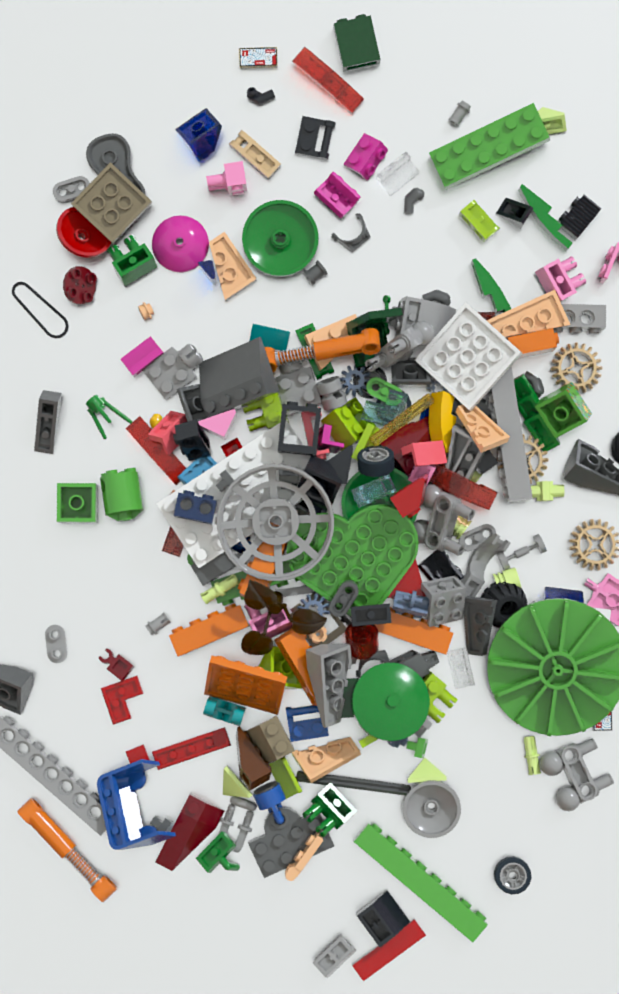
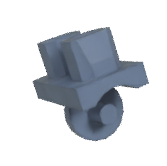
(411, 604)

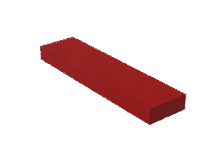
(191, 748)
(383, 955)

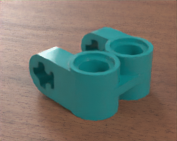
(224, 710)

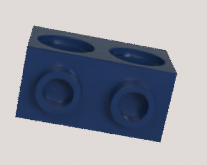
(194, 512)

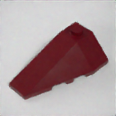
(412, 433)
(192, 826)

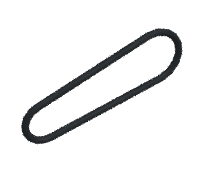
(37, 321)

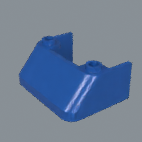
(122, 810)

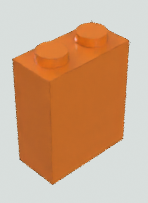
(535, 342)

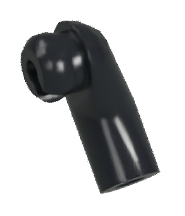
(258, 97)

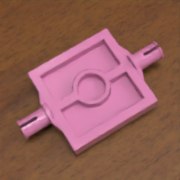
(605, 596)

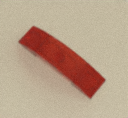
(168, 463)
(463, 487)

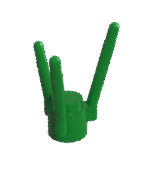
(96, 405)

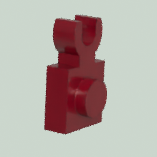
(118, 666)

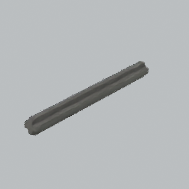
(355, 783)

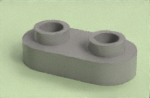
(71, 188)
(476, 536)
(57, 643)

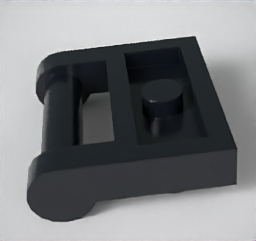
(308, 137)

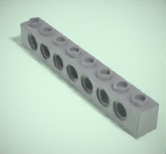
(53, 785)

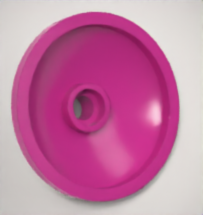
(184, 256)

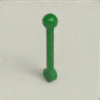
(386, 299)

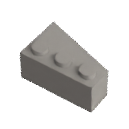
(463, 453)

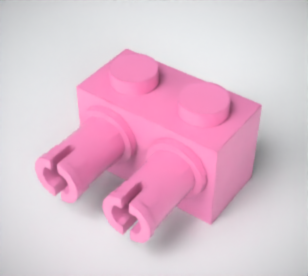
(232, 179)
(554, 277)
(278, 622)

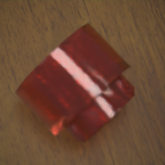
(363, 640)

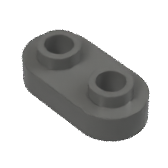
(343, 597)

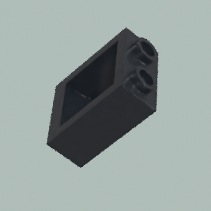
(299, 449)

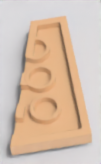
(535, 315)

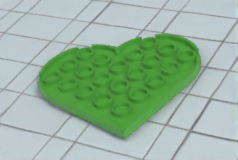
(368, 548)

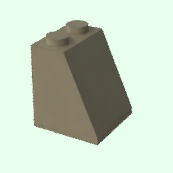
(270, 739)

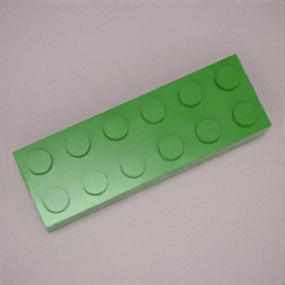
(490, 146)

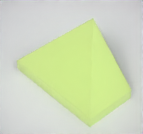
(553, 120)
(424, 772)
(233, 786)

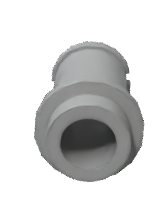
(460, 113)
(156, 624)

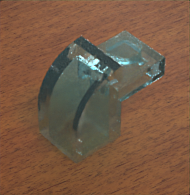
(373, 490)

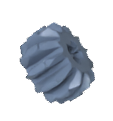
(348, 379)
(315, 602)

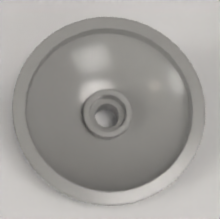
(431, 821)

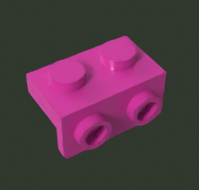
(366, 156)
(337, 195)

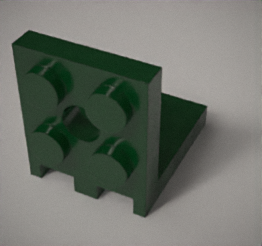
(375, 320)

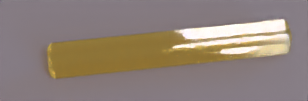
(402, 419)

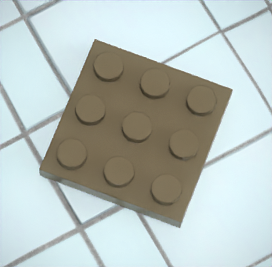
(111, 203)

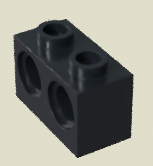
(192, 440)

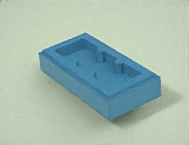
(196, 468)

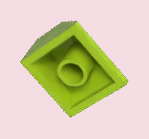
(275, 662)

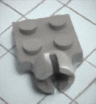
(173, 370)
(297, 385)

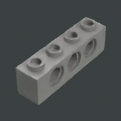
(596, 313)

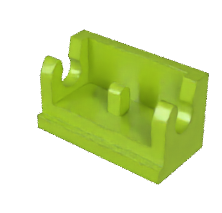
(479, 221)

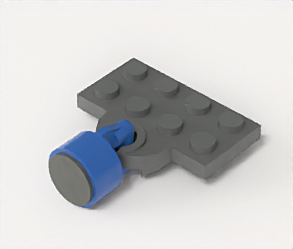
(284, 832)

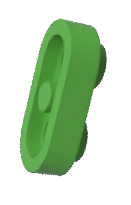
(384, 387)

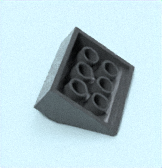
(236, 378)

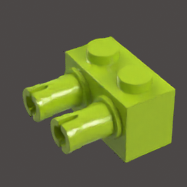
(271, 413)
(436, 690)

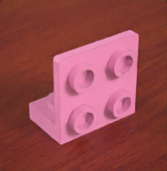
(612, 253)

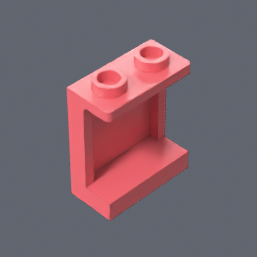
(306, 419)

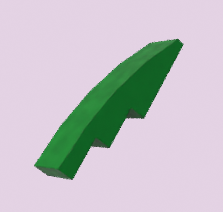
(540, 214)
(489, 287)
(526, 403)

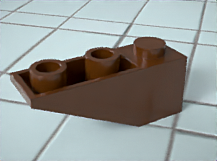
(251, 765)

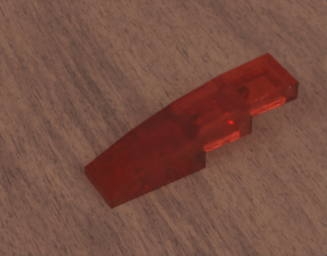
(327, 79)

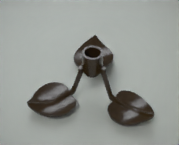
(257, 597)

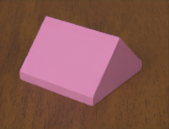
(219, 424)

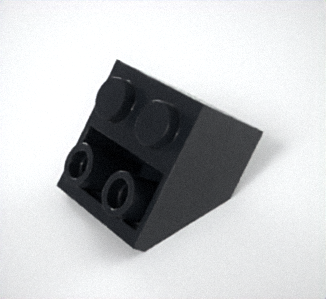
(383, 918)

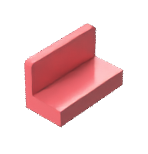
(165, 429)
(426, 453)

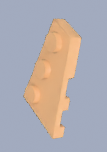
(230, 266)
(331, 331)
(481, 428)
(324, 759)

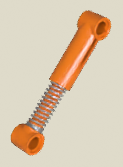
(366, 342)
(35, 816)

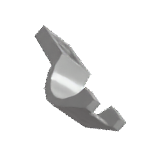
(481, 556)

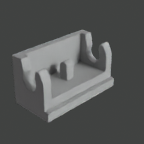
(334, 957)

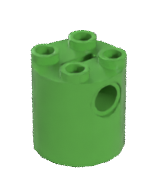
(121, 494)

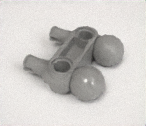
(402, 346)
(442, 520)
(577, 773)

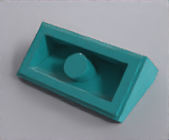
(270, 336)

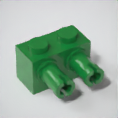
(134, 263)
(332, 806)

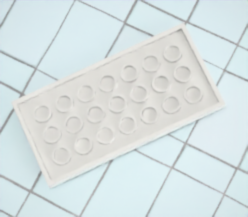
(201, 538)

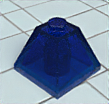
(200, 134)

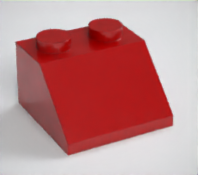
(411, 497)

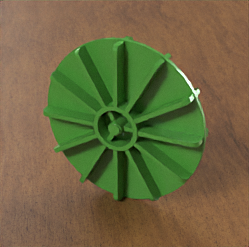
(555, 667)

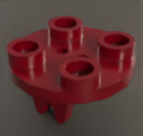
(77, 293)

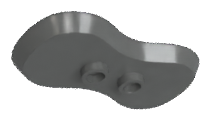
(112, 149)

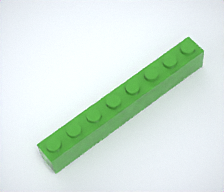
(420, 882)

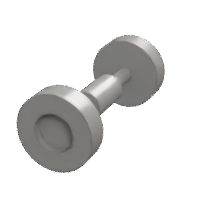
(521, 552)

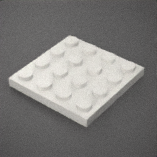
(468, 356)

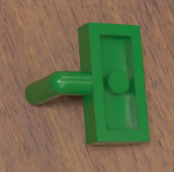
(216, 852)

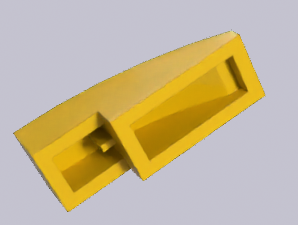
(441, 419)

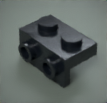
(439, 566)

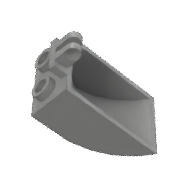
(422, 310)

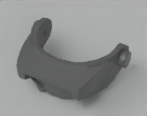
(353, 244)
(379, 655)

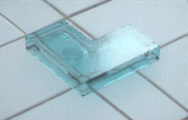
(383, 414)

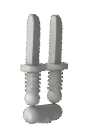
(244, 828)

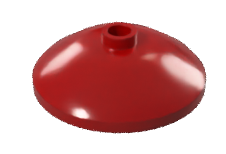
(74, 225)

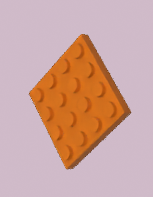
(245, 684)

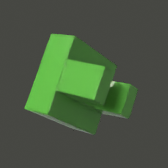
(419, 747)

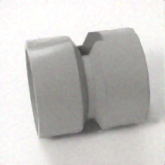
(331, 392)

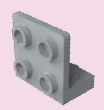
(445, 600)

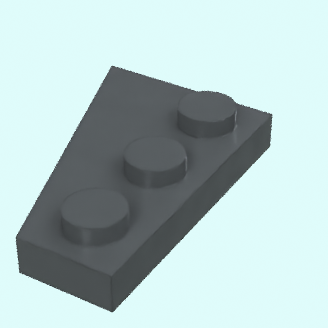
(478, 623)

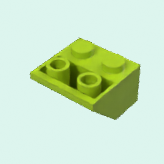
(347, 423)

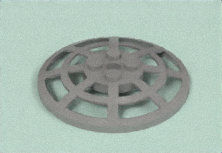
(275, 535)

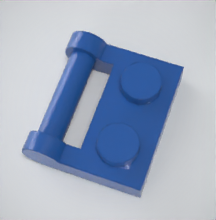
(305, 728)

